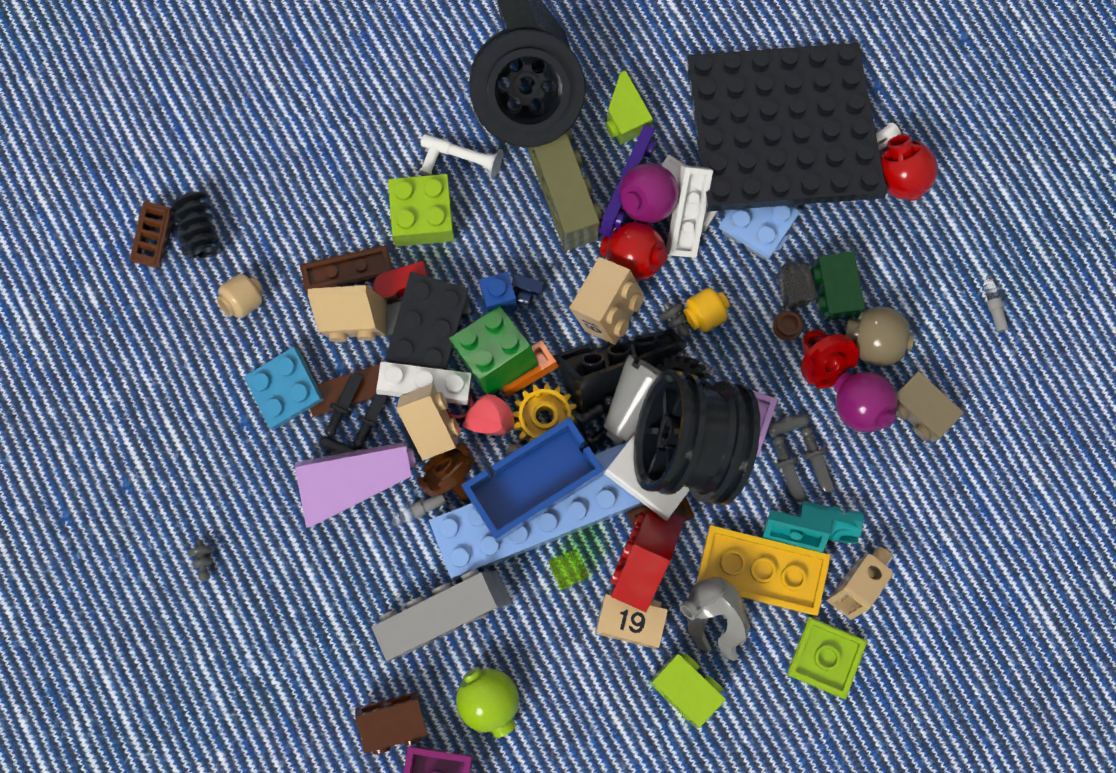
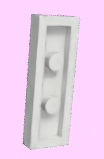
(689, 212)
(402, 379)

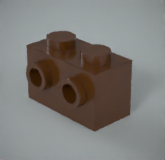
(391, 723)

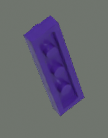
(643, 148)

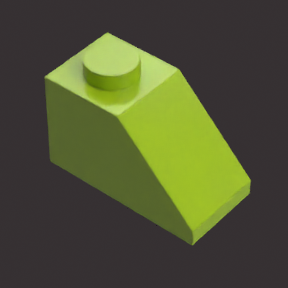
(626, 111)

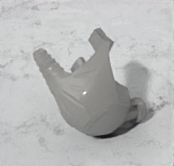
(715, 598)

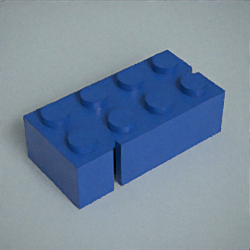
(533, 479)

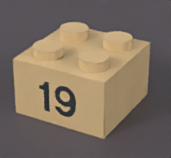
(607, 300)
(630, 624)

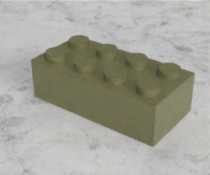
(567, 192)

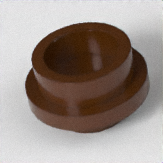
(787, 325)

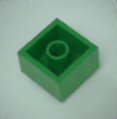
(494, 351)

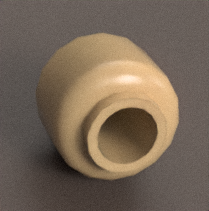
(240, 296)

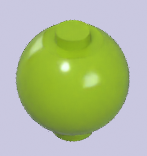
(488, 701)

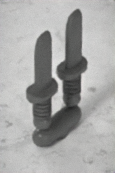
(787, 464)

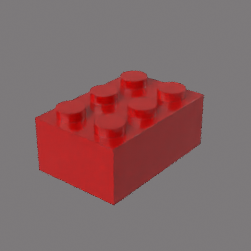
(645, 559)

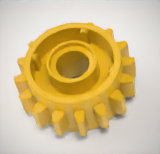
(539, 401)

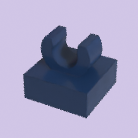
(527, 287)

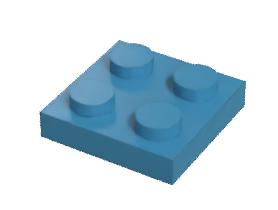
(283, 388)

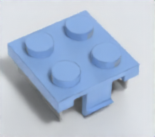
(759, 228)

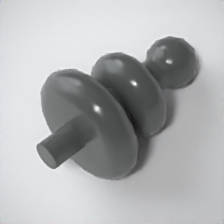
(676, 320)
(202, 562)

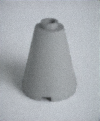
(629, 398)

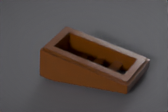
(145, 220)

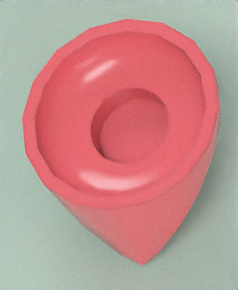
(489, 416)

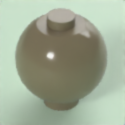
(881, 335)

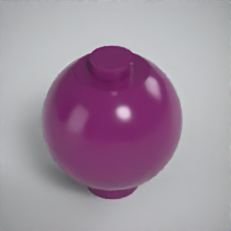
(648, 193)
(865, 401)

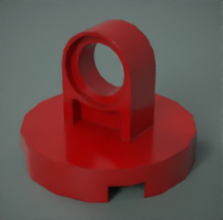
(827, 358)

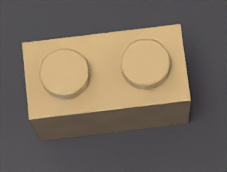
(428, 421)

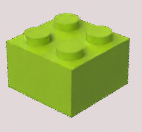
(421, 210)
(687, 690)

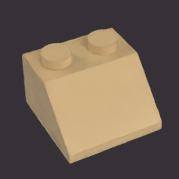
(348, 312)

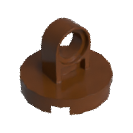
(447, 472)

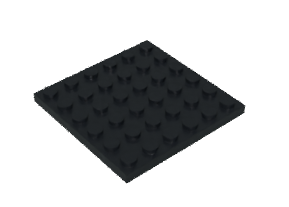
(785, 127)

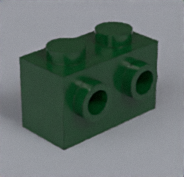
(838, 286)

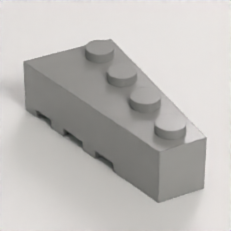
(441, 613)

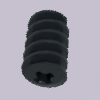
(193, 227)

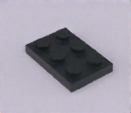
(426, 322)

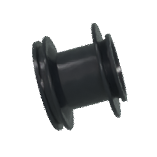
(523, 124)

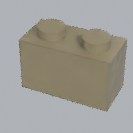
(926, 408)

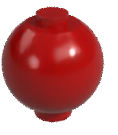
(908, 168)
(635, 248)

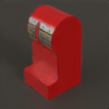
(392, 283)

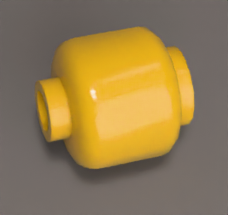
(706, 310)

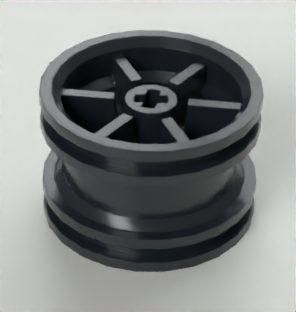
(696, 437)

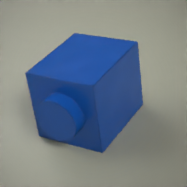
(498, 291)

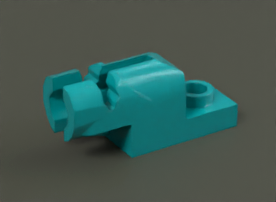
(814, 526)

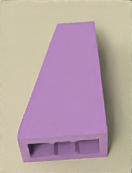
(345, 479)

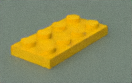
(766, 569)

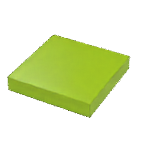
(826, 658)

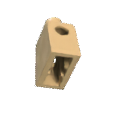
(862, 584)

